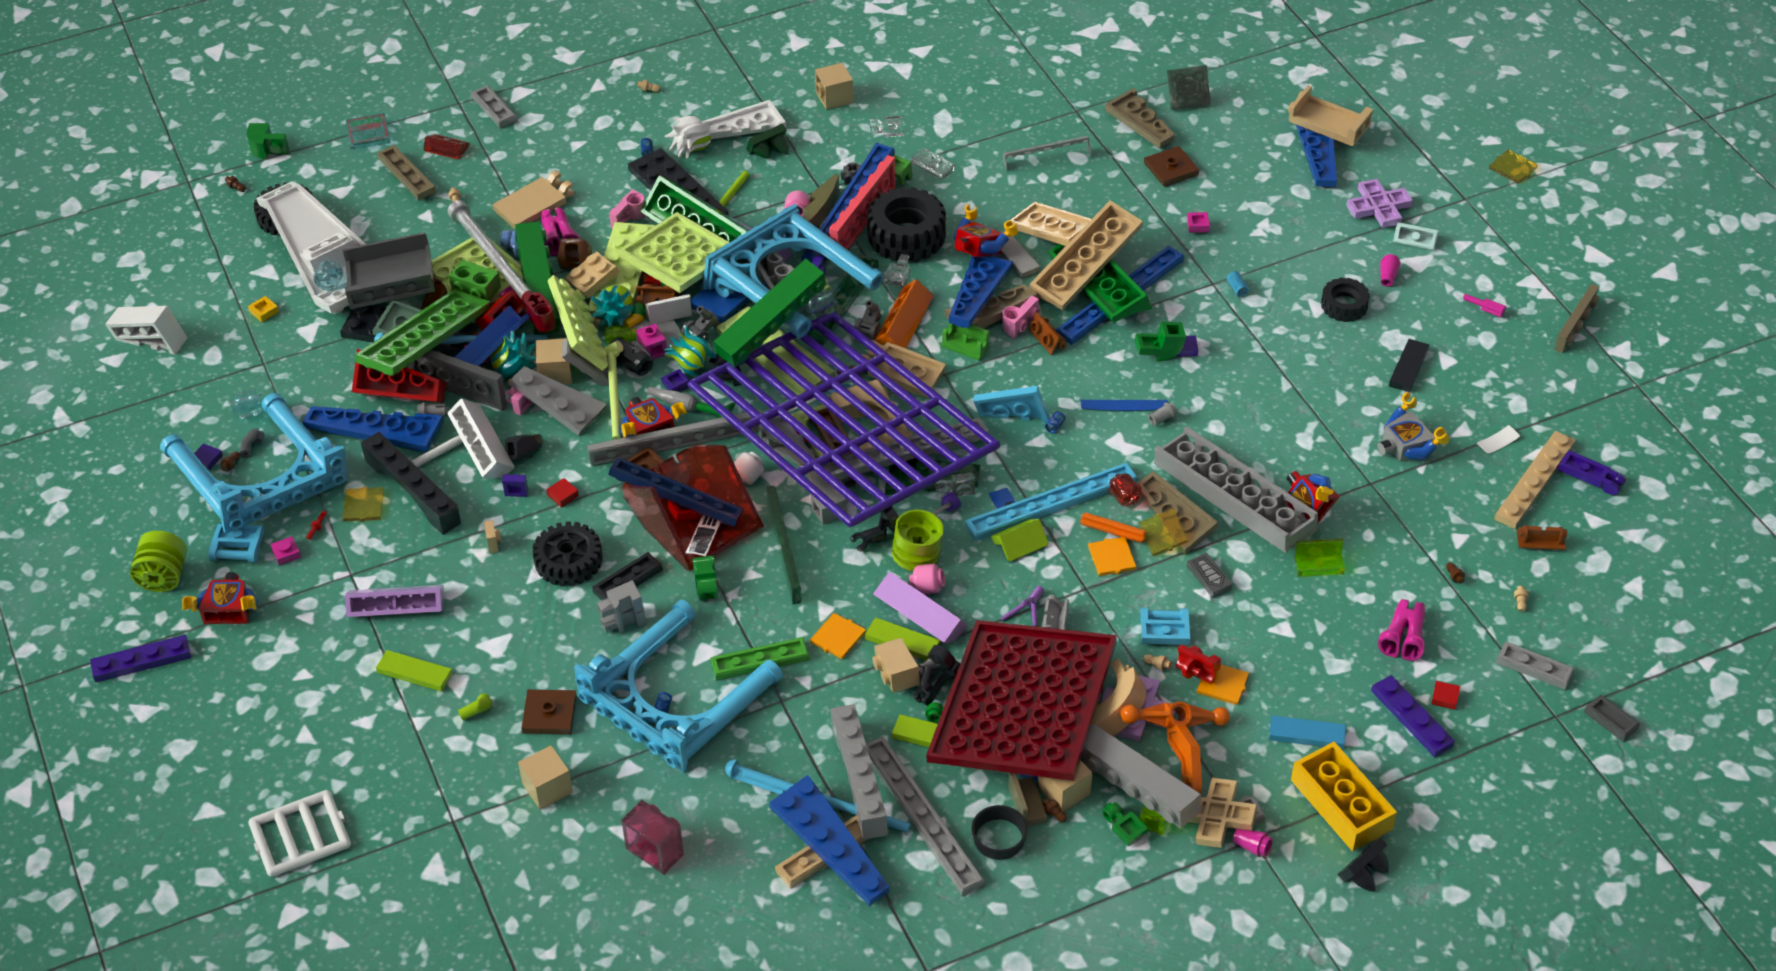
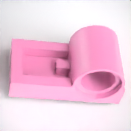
(628, 208)
(1017, 319)

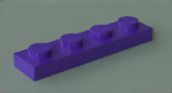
(140, 658)
(1413, 716)

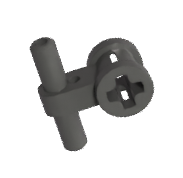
(703, 324)
(868, 324)

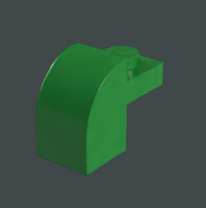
(265, 143)
(1164, 344)

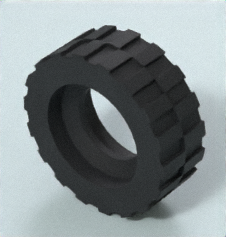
(1342, 311)

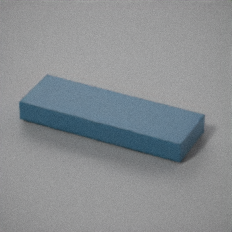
(1306, 731)

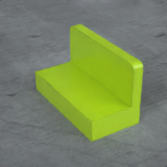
(1021, 539)

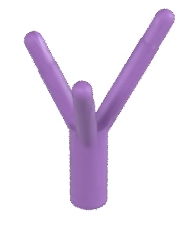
(1031, 601)

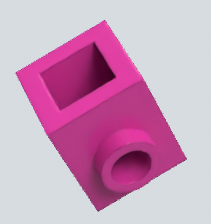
(652, 340)

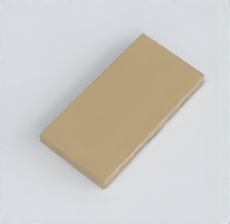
(1050, 223)

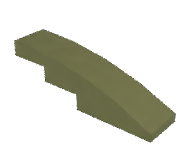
(822, 201)

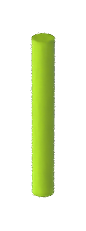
(734, 188)

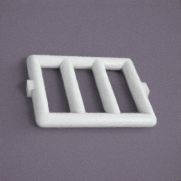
(279, 816)

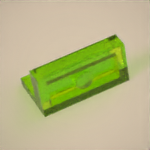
(1319, 557)

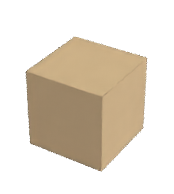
(834, 86)
(550, 361)
(545, 777)
(1067, 792)

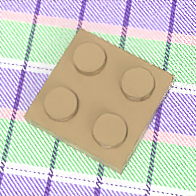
(592, 274)

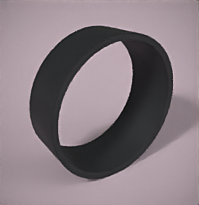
(1003, 813)

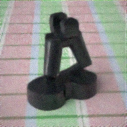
(887, 519)
(943, 661)

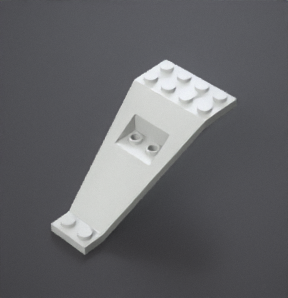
(311, 237)

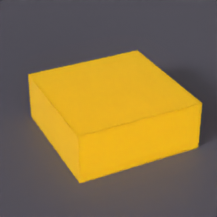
(263, 309)

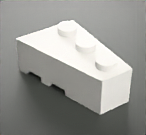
(148, 326)

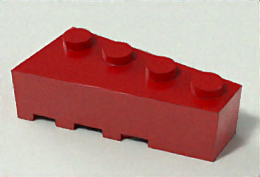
(405, 384)

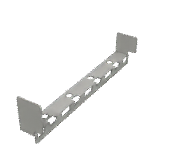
(1046, 147)

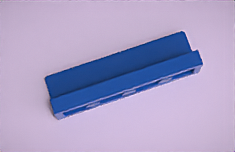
(491, 337)

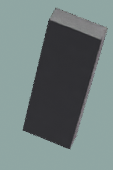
(1409, 365)
(638, 571)

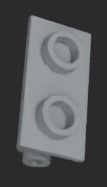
(1055, 612)

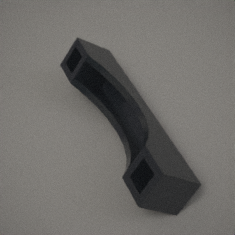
(434, 503)

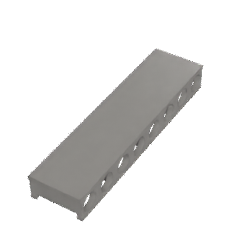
(1237, 492)

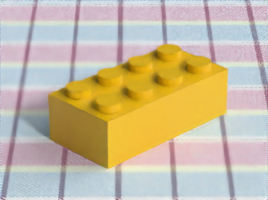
(1343, 796)

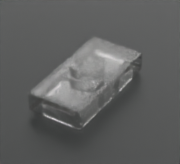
(933, 163)

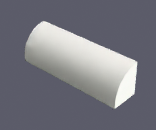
(480, 439)

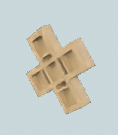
(1220, 812)

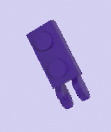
(1592, 472)

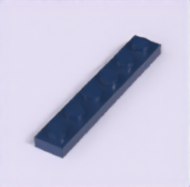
(676, 492)

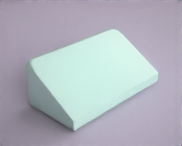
(1415, 236)

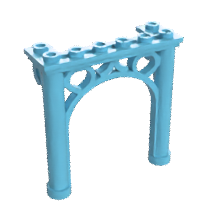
(787, 231)
(226, 499)
(693, 730)

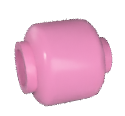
(799, 198)
(927, 579)

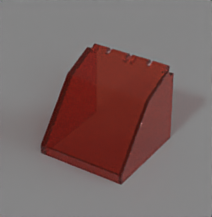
(707, 470)

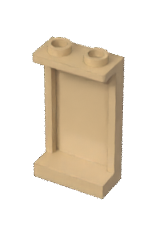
(1329, 118)

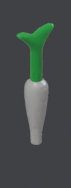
(690, 402)

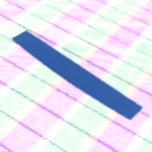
(1122, 405)

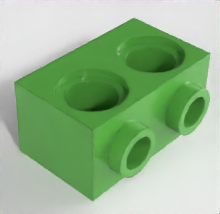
(475, 280)

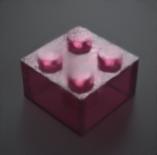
(653, 836)

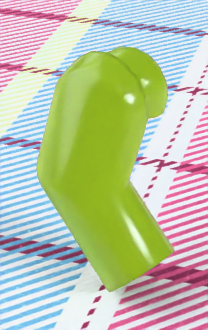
(482, 704)

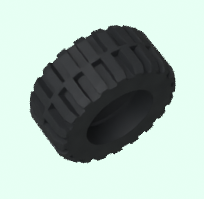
(906, 207)

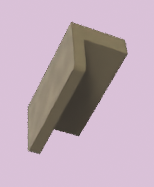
(1027, 799)

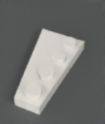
(745, 121)

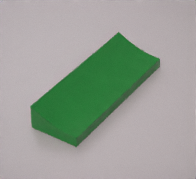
(669, 197)
(1113, 291)

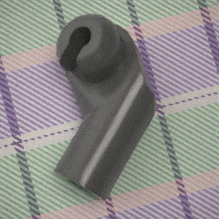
(248, 440)

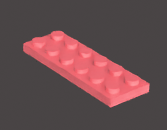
(854, 218)

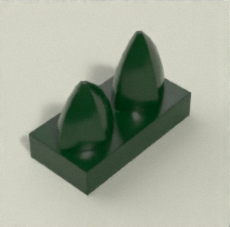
(761, 143)

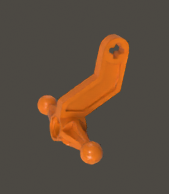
(1178, 735)

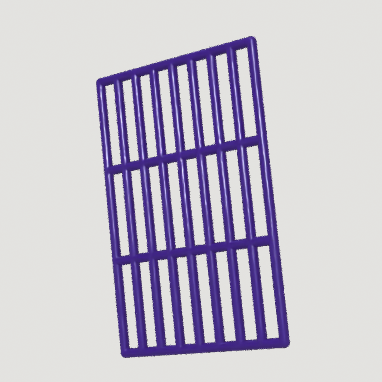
(847, 444)

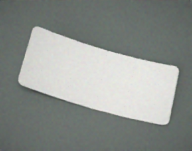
(1499, 440)

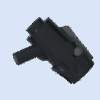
(634, 357)

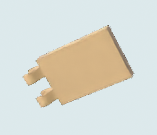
(530, 201)
(923, 367)

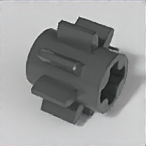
(849, 172)

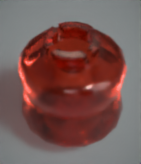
(1125, 489)

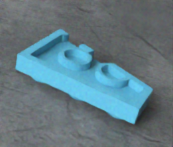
(1018, 402)

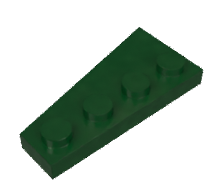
(925, 471)

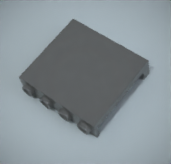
(388, 270)

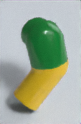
(637, 317)

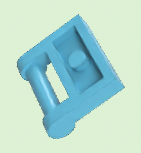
(245, 537)
(1165, 626)

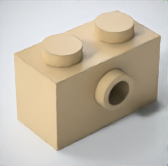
(896, 665)

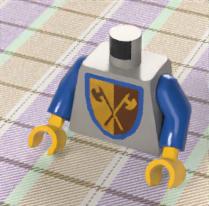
(1408, 436)

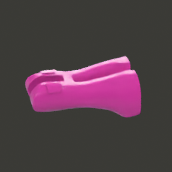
(554, 224)
(1403, 618)

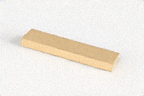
(807, 862)

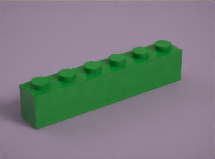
(534, 264)
(770, 313)

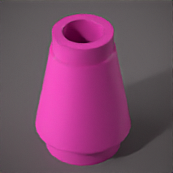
(1389, 269)
(1253, 841)

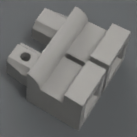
(622, 608)

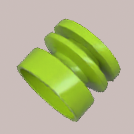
(917, 539)
(158, 561)

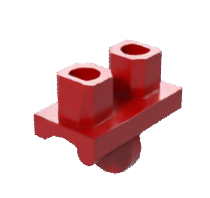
(1196, 664)

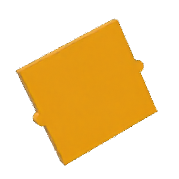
(1112, 556)
(837, 636)
(1227, 685)

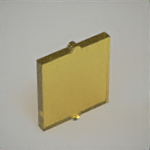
(1513, 166)
(363, 504)
(1163, 532)

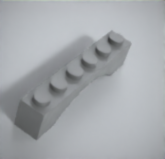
(818, 508)
(861, 776)

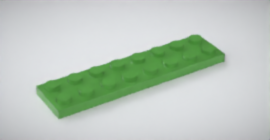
(422, 332)

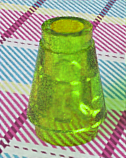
(618, 331)

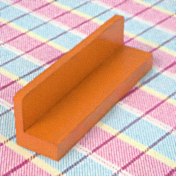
(905, 315)

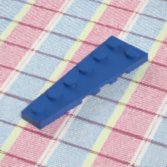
(1320, 156)
(979, 285)
(402, 431)
(819, 826)

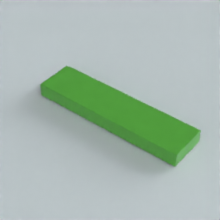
(749, 660)

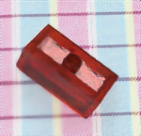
(445, 146)

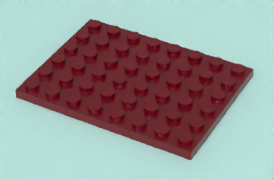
(1023, 700)

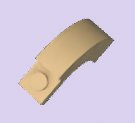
(1129, 690)

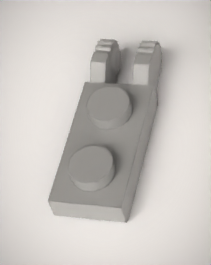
(600, 377)

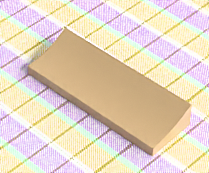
(1086, 255)

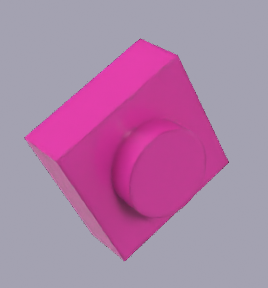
(1198, 222)
(285, 550)

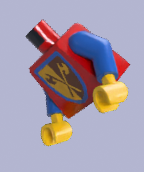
(978, 239)
(649, 416)
(1313, 491)
(223, 601)

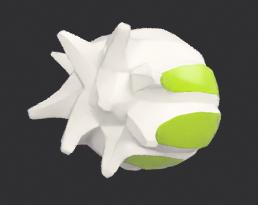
(689, 135)

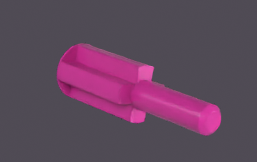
(1487, 305)

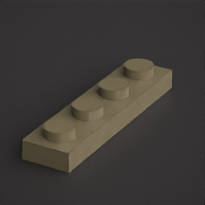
(406, 172)
(1575, 322)

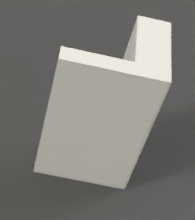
(669, 309)

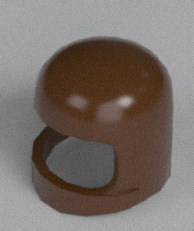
(573, 251)

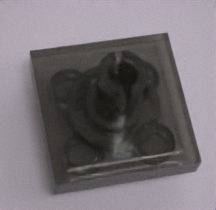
(1188, 87)

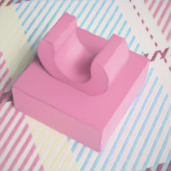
(519, 401)

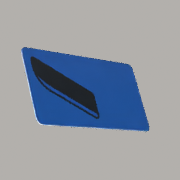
(1001, 497)

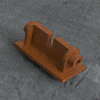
(649, 293)
(1046, 334)
(1536, 538)

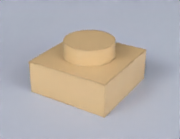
(493, 536)

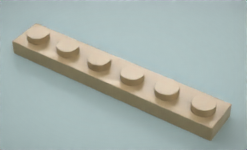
(1534, 480)

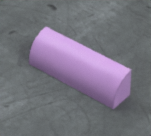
(394, 600)
(920, 609)

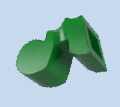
(705, 577)

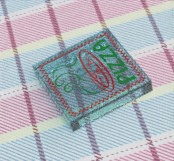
(368, 131)

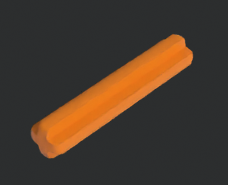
(1113, 527)

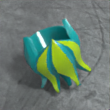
(613, 305)
(690, 352)
(513, 356)

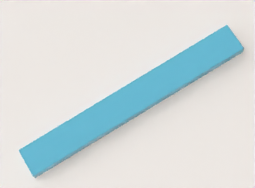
(1045, 503)

